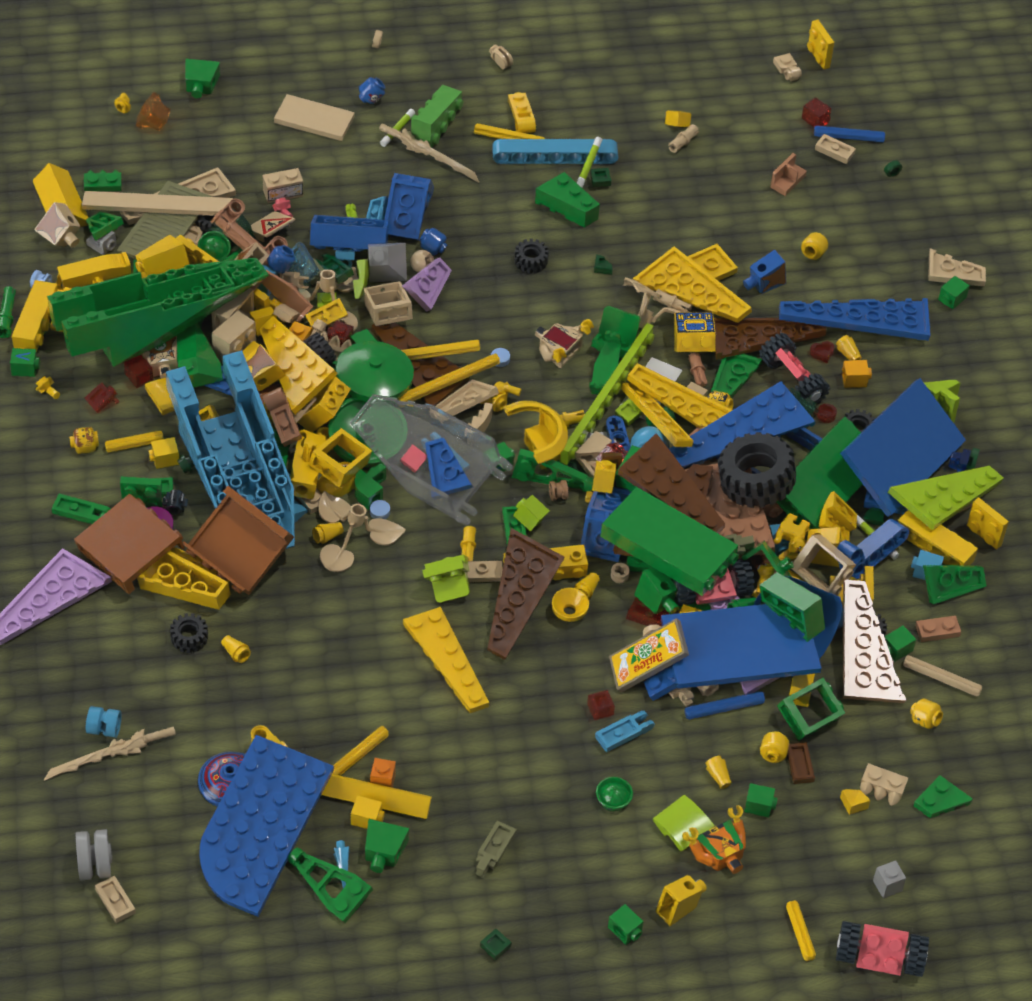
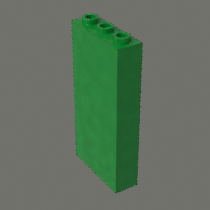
(822, 473)
(669, 541)

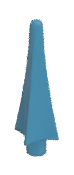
(341, 856)

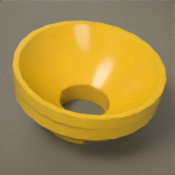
(570, 598)

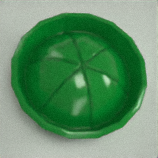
(215, 245)
(614, 793)

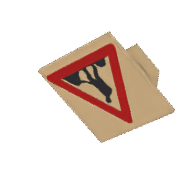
(270, 224)

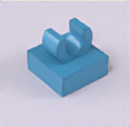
(346, 254)

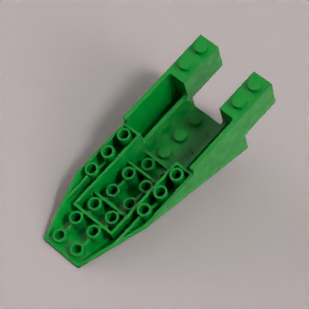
(141, 313)

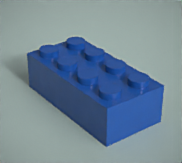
(347, 232)

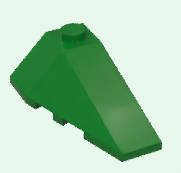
(198, 357)

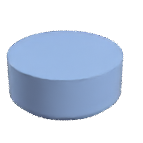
(504, 356)
(380, 509)

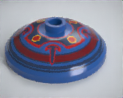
(213, 776)

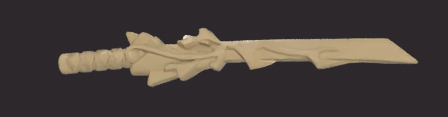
(423, 147)
(116, 748)

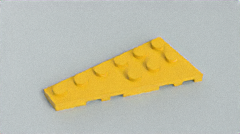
(682, 277)
(303, 368)

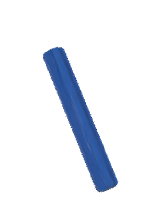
(852, 134)
(724, 705)

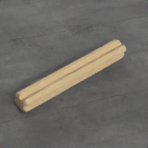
(942, 675)

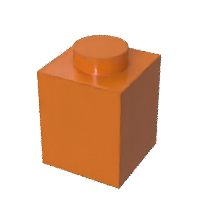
(383, 772)

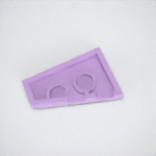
(428, 283)

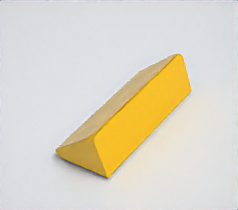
(798, 683)

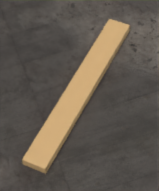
(153, 203)

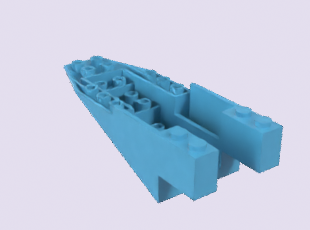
(235, 447)

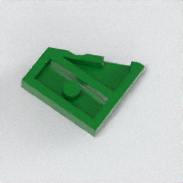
(941, 798)

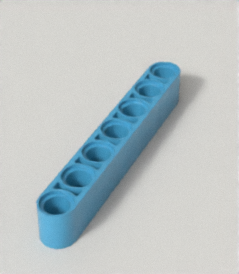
(552, 151)

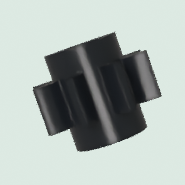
(175, 502)

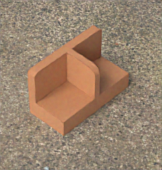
(787, 176)

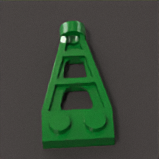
(525, 471)
(347, 900)

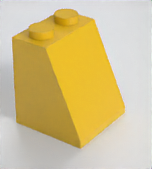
(162, 256)

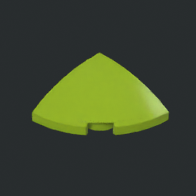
(363, 274)

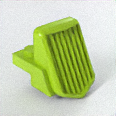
(946, 394)
(448, 578)

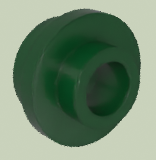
(185, 464)

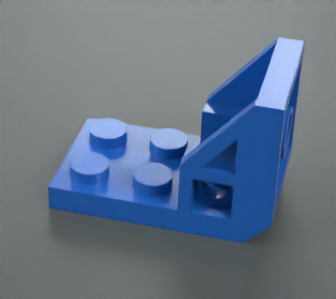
(407, 205)
(598, 511)

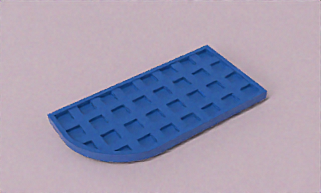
(260, 822)

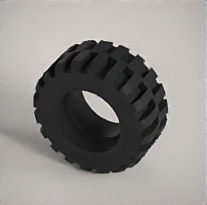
(752, 452)

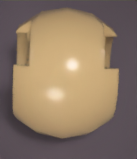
(420, 260)

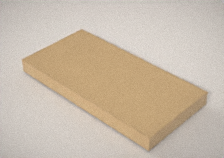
(314, 117)

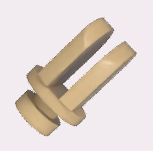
(501, 56)

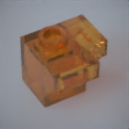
(153, 113)

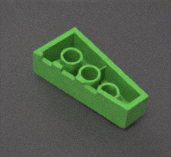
(436, 115)

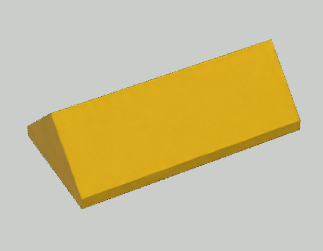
(56, 185)

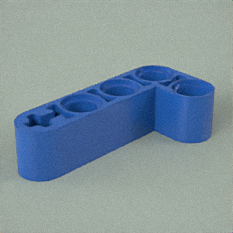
(875, 546)

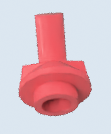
(282, 205)

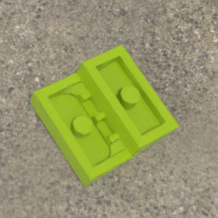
(679, 818)

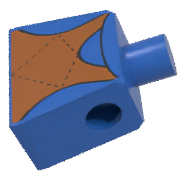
(767, 273)

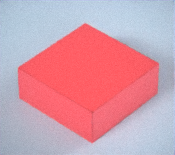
(413, 458)

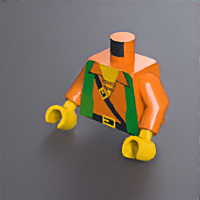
(721, 845)

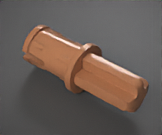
(697, 369)

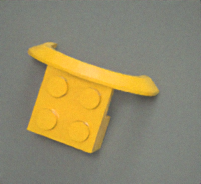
(546, 438)

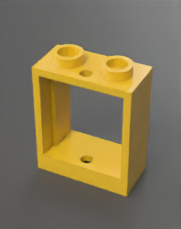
(325, 406)
(338, 474)

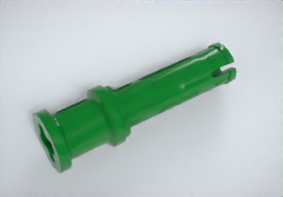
(6, 317)

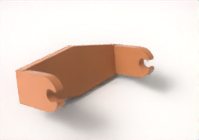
(286, 294)

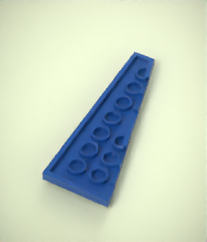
(891, 318)
(770, 412)

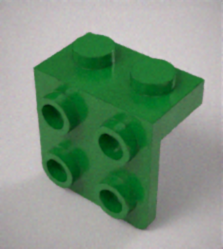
(617, 321)

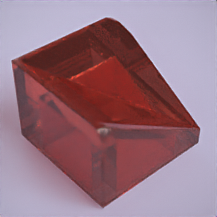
(600, 705)

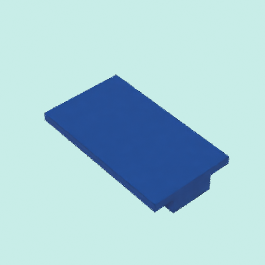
(903, 445)
(740, 647)

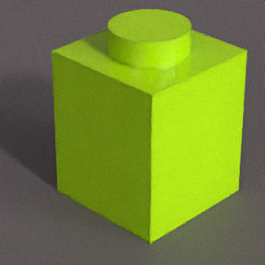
(530, 512)

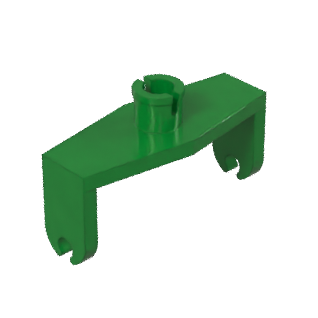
(606, 362)
(780, 566)

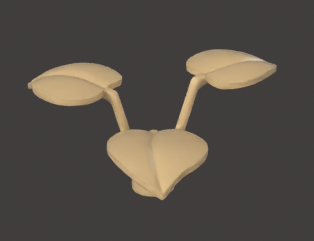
(328, 284)
(644, 313)
(336, 509)

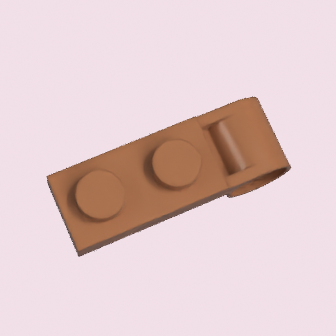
(282, 416)

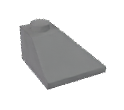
(387, 262)

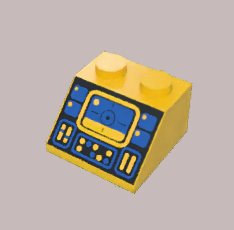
(694, 332)

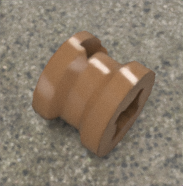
(558, 490)

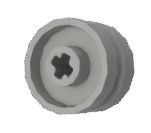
(93, 854)

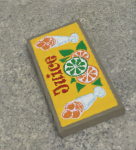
(648, 655)

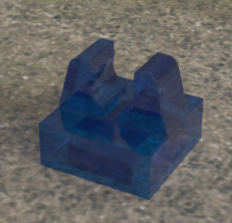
(959, 460)

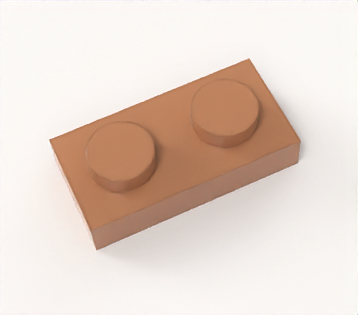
(938, 628)

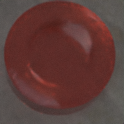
(827, 413)

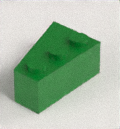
(569, 199)
(795, 603)

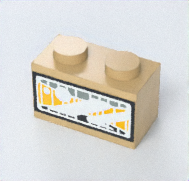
(283, 184)

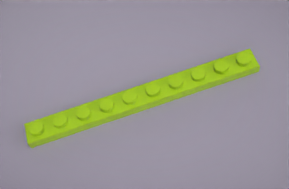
(606, 395)

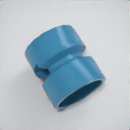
(103, 721)

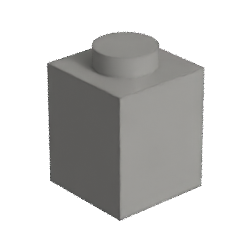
(889, 879)

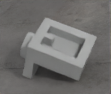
(103, 244)

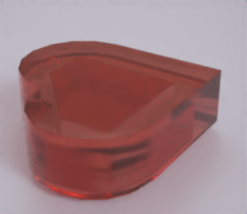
(822, 351)

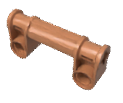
(226, 220)

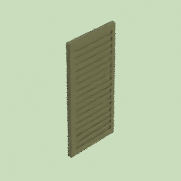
(156, 226)

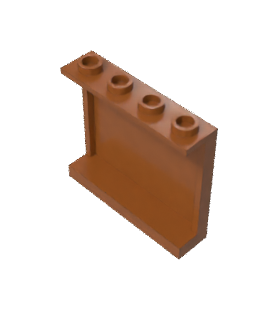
(127, 541)
(239, 542)

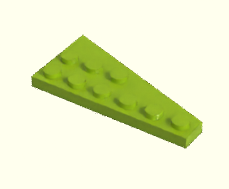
(944, 496)

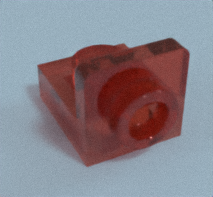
(101, 397)

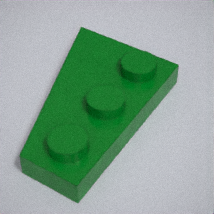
(735, 372)
(952, 580)

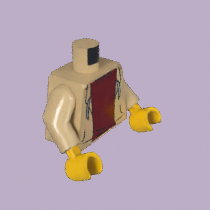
(562, 342)

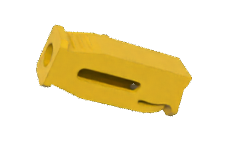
(93, 270)
(302, 475)

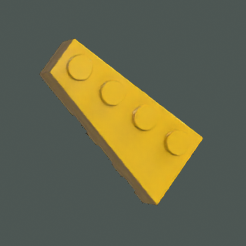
(185, 581)

